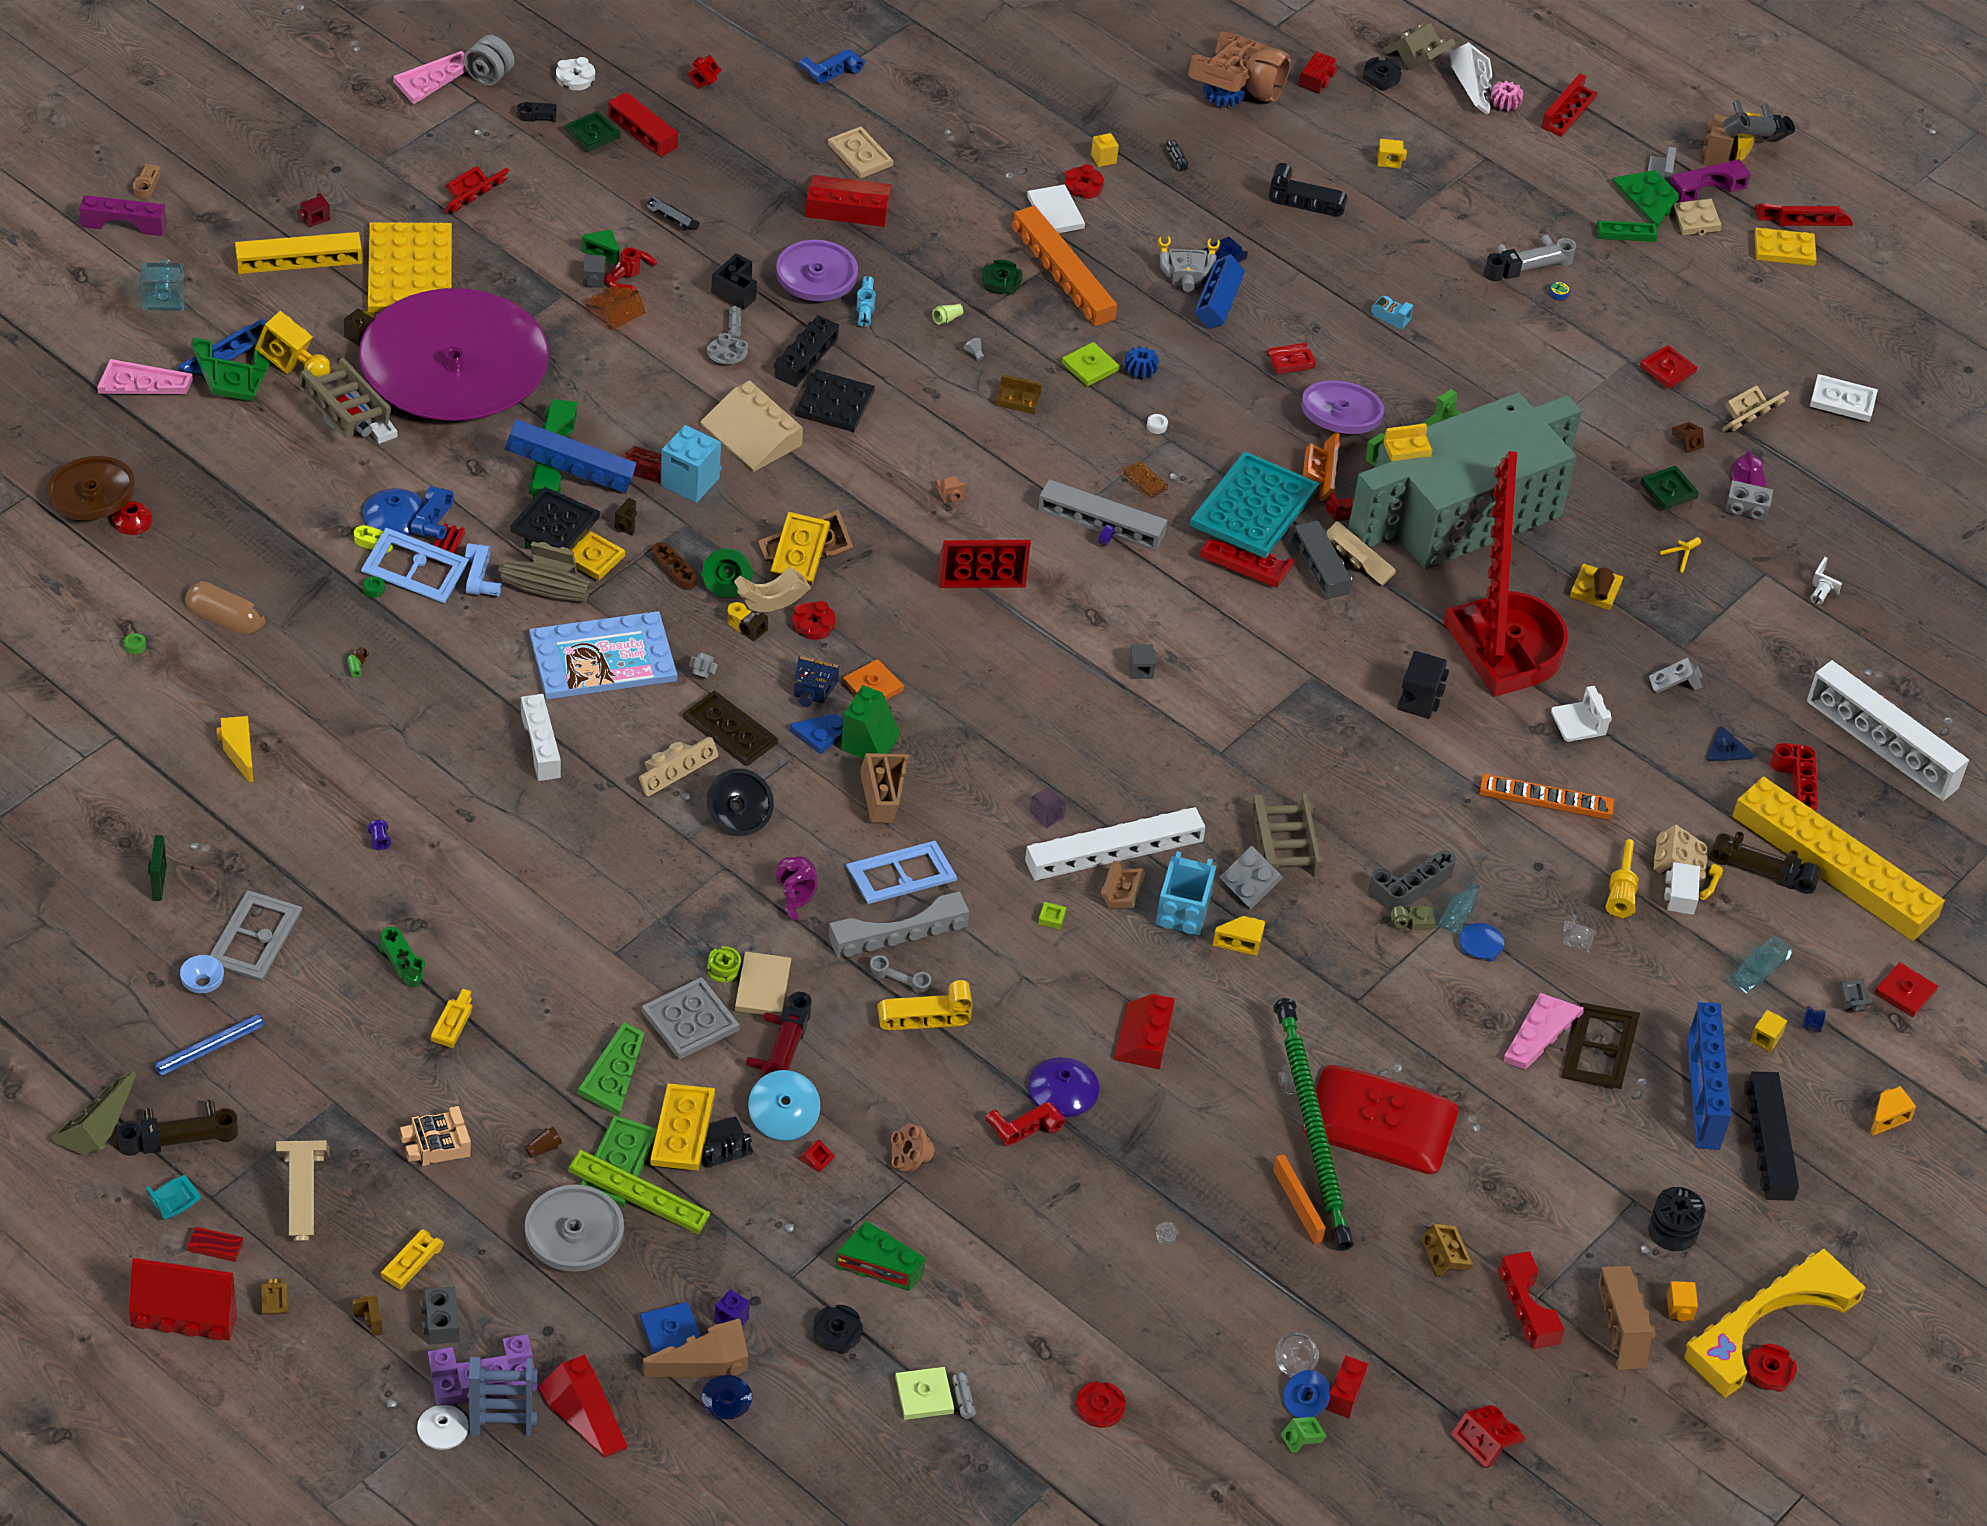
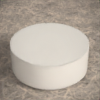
(1157, 423)

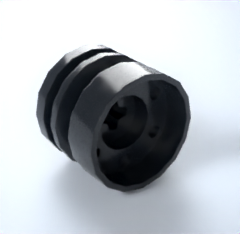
(1676, 1219)

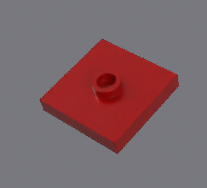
(1668, 366)
(1906, 989)

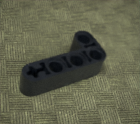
(1305, 195)

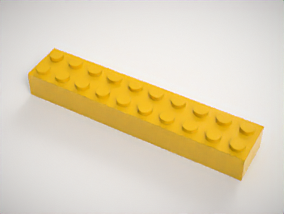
(1841, 858)

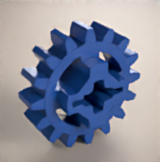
(1222, 96)

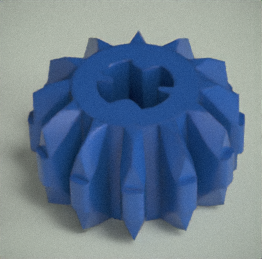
(1141, 362)

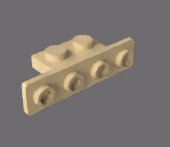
(1748, 404)
(1359, 553)
(676, 763)

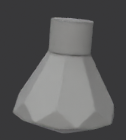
(975, 348)

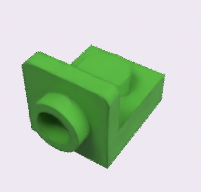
(1301, 1432)

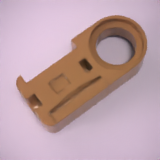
(148, 178)

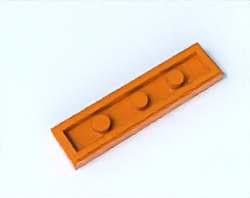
(1299, 1199)

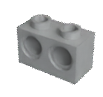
(1749, 500)

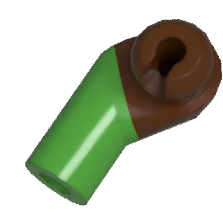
(356, 659)

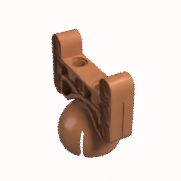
(1243, 63)

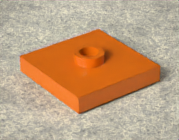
(876, 677)

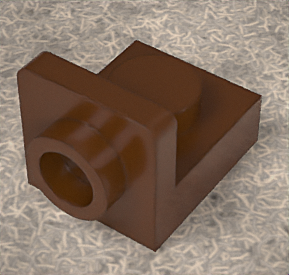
(1691, 435)

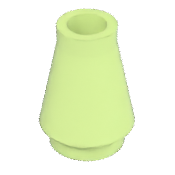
(945, 313)

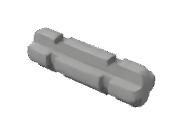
(734, 322)
(963, 1395)

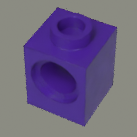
(732, 1307)

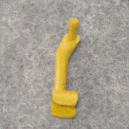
(1716, 872)

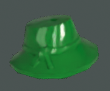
(722, 582)

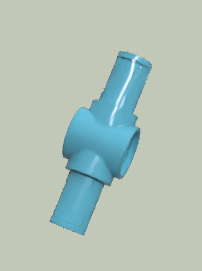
(865, 301)

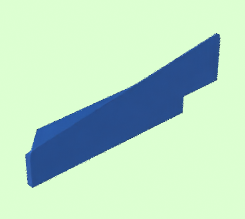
(229, 348)

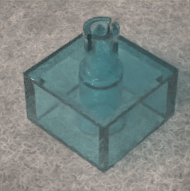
(163, 286)

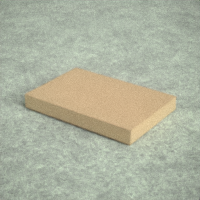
(860, 152)
(763, 984)

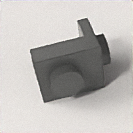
(1854, 995)

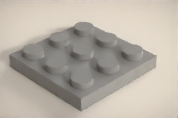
(690, 1018)

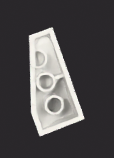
(1474, 73)

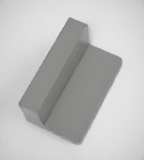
(1663, 166)

